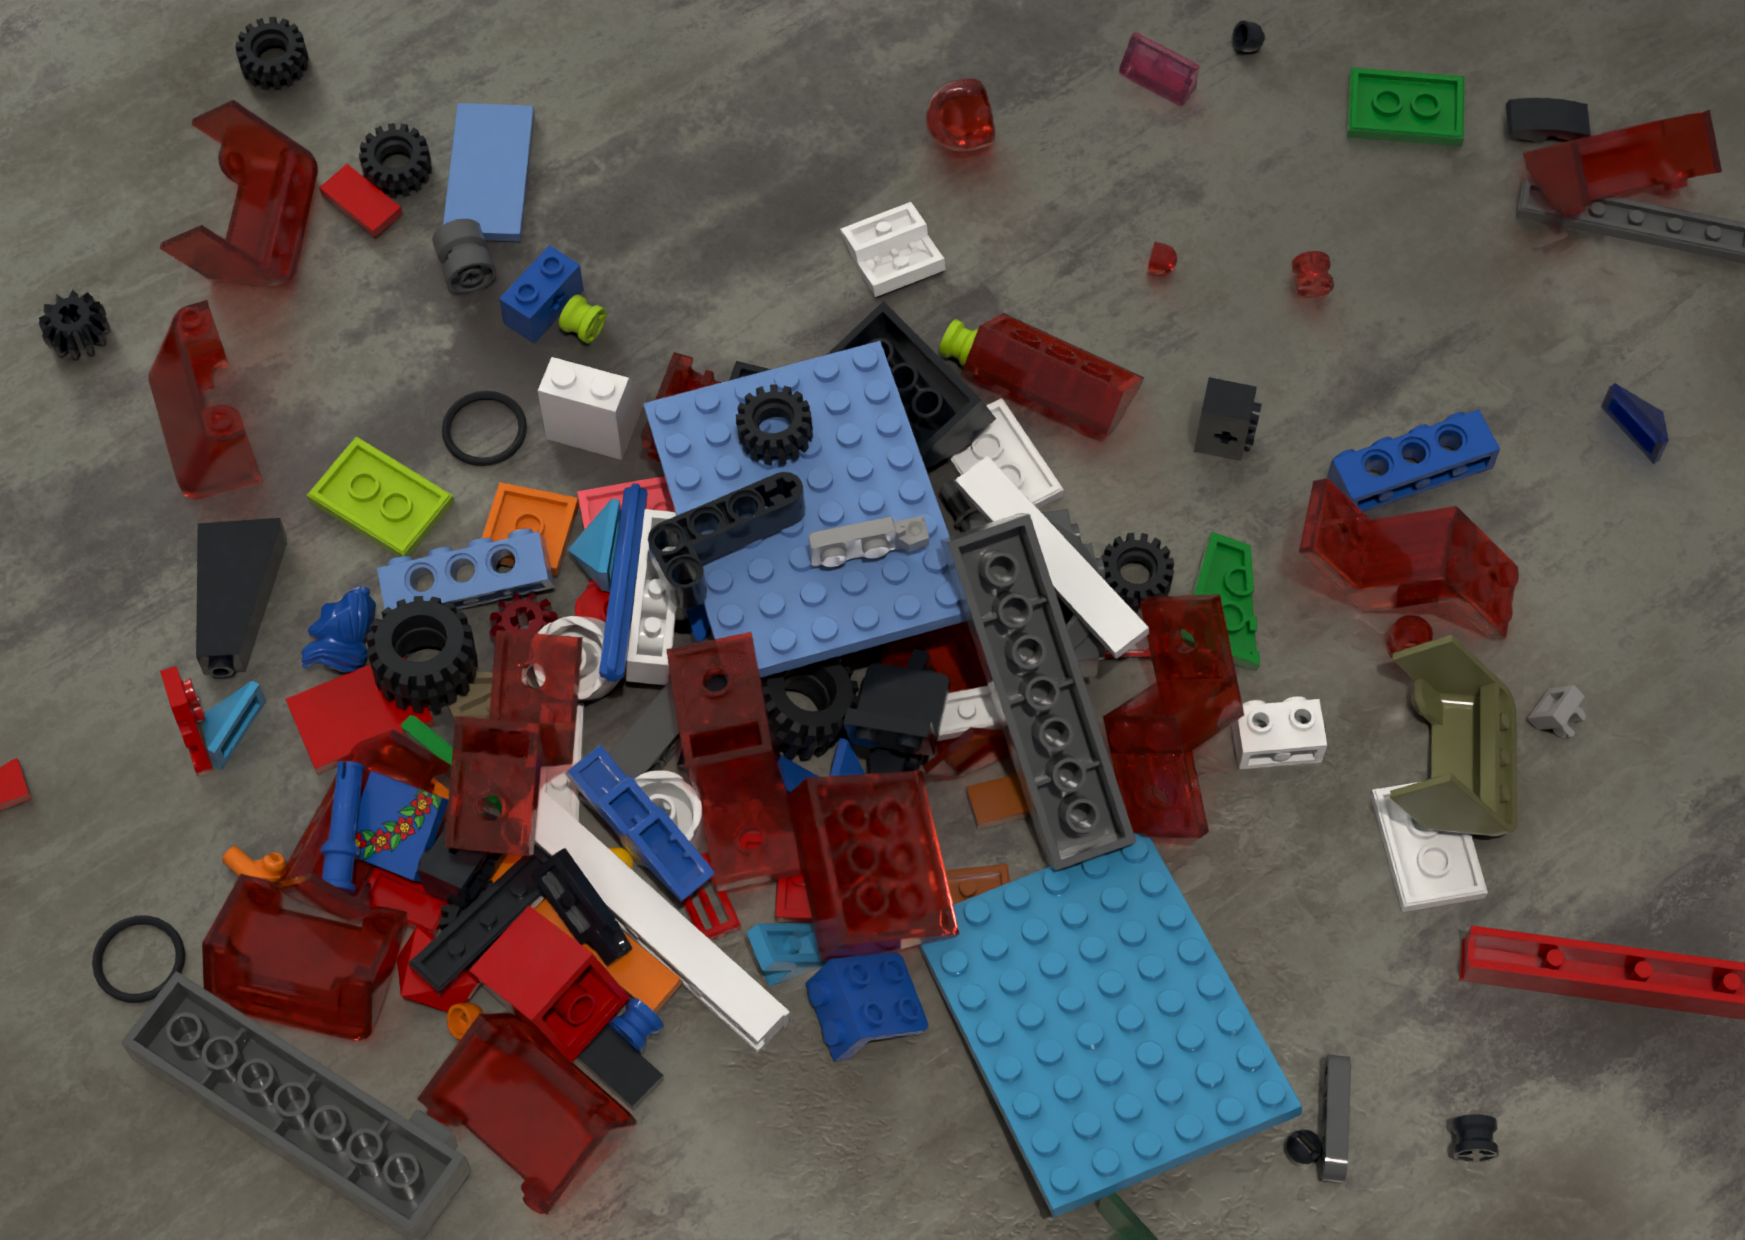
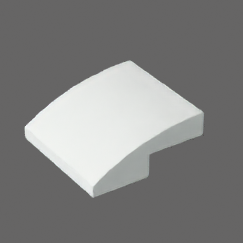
(893, 249)

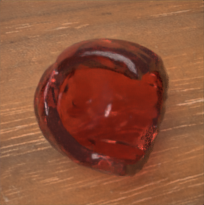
(961, 116)

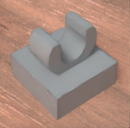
(1556, 709)

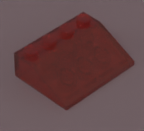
(871, 863)

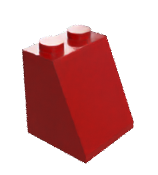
(550, 983)

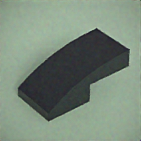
(1544, 117)

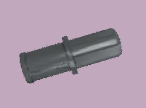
(960, 505)

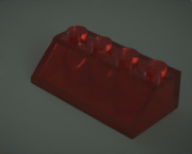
(1052, 374)

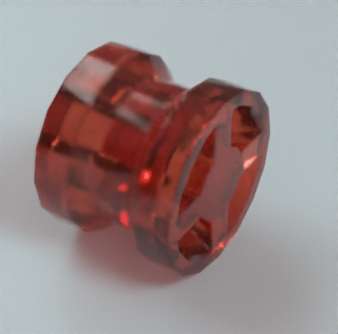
(1312, 274)
(1408, 630)

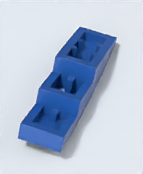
(640, 823)

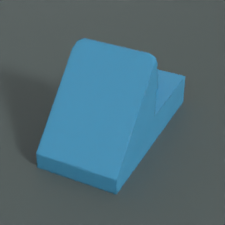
(785, 950)

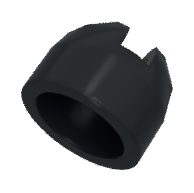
(1247, 36)
(1296, 1151)

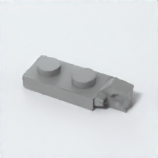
(866, 539)

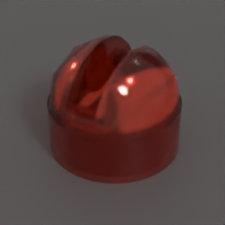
(1162, 259)

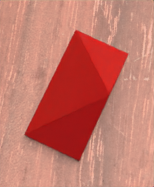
(416, 989)

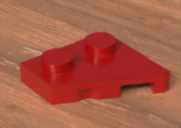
(187, 713)

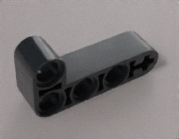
(785, 507)

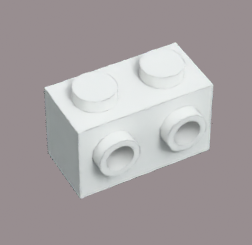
(1279, 733)

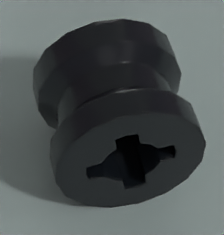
(1475, 1138)

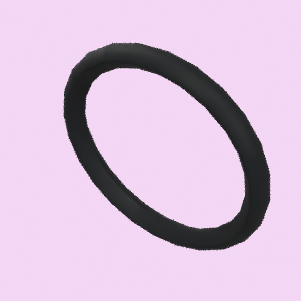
(522, 427)
(115, 928)

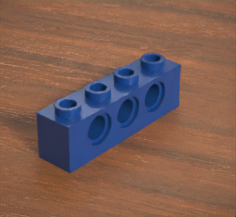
(1466, 433)

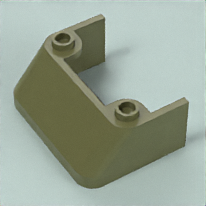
(1470, 745)

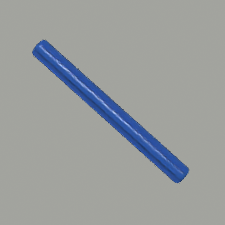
(623, 584)

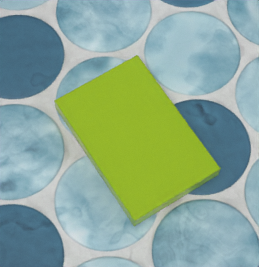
(380, 498)

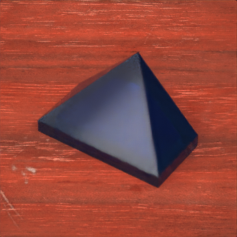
(1638, 420)

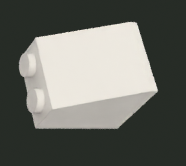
(589, 407)

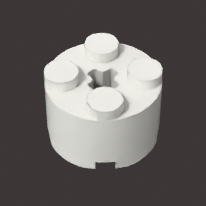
(592, 630)
(677, 800)

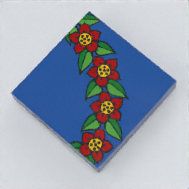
(397, 824)

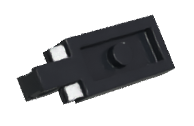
(581, 906)

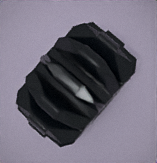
(74, 324)

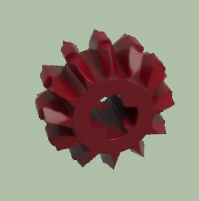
(522, 613)

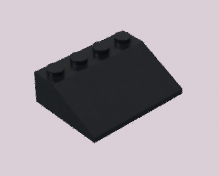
(936, 400)

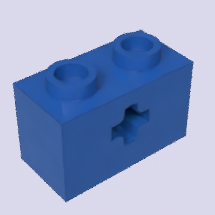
(541, 294)

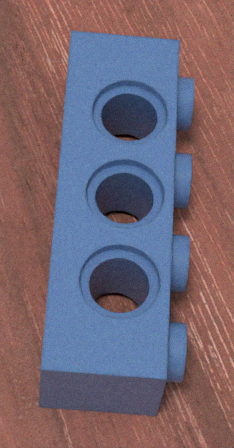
(529, 574)

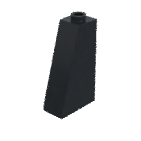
(233, 589)

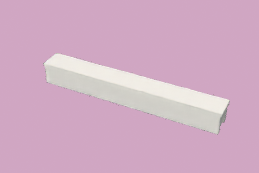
(664, 930)

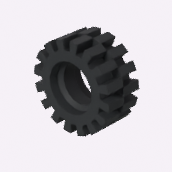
(266, 37)
(390, 143)
(770, 405)
(1141, 552)

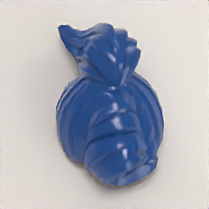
(341, 632)

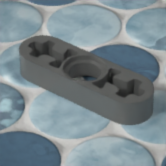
(1335, 1118)

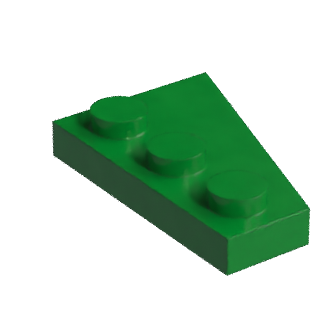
(1229, 572)

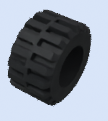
(416, 626)
(805, 730)

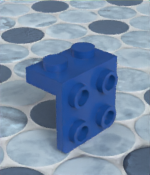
(864, 1002)

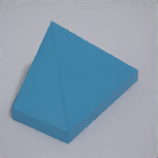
(597, 545)
(230, 721)

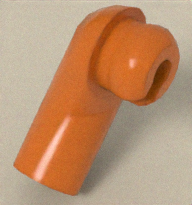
(267, 868)

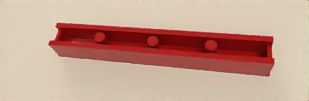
(1603, 972)

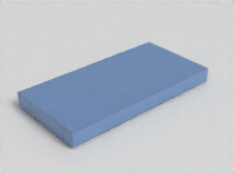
(490, 168)

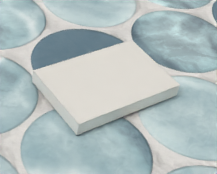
(1013, 453)
(1426, 864)

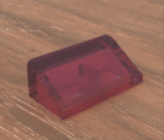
(1159, 69)

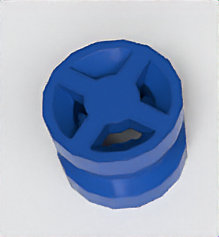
(636, 1024)

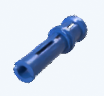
(340, 848)

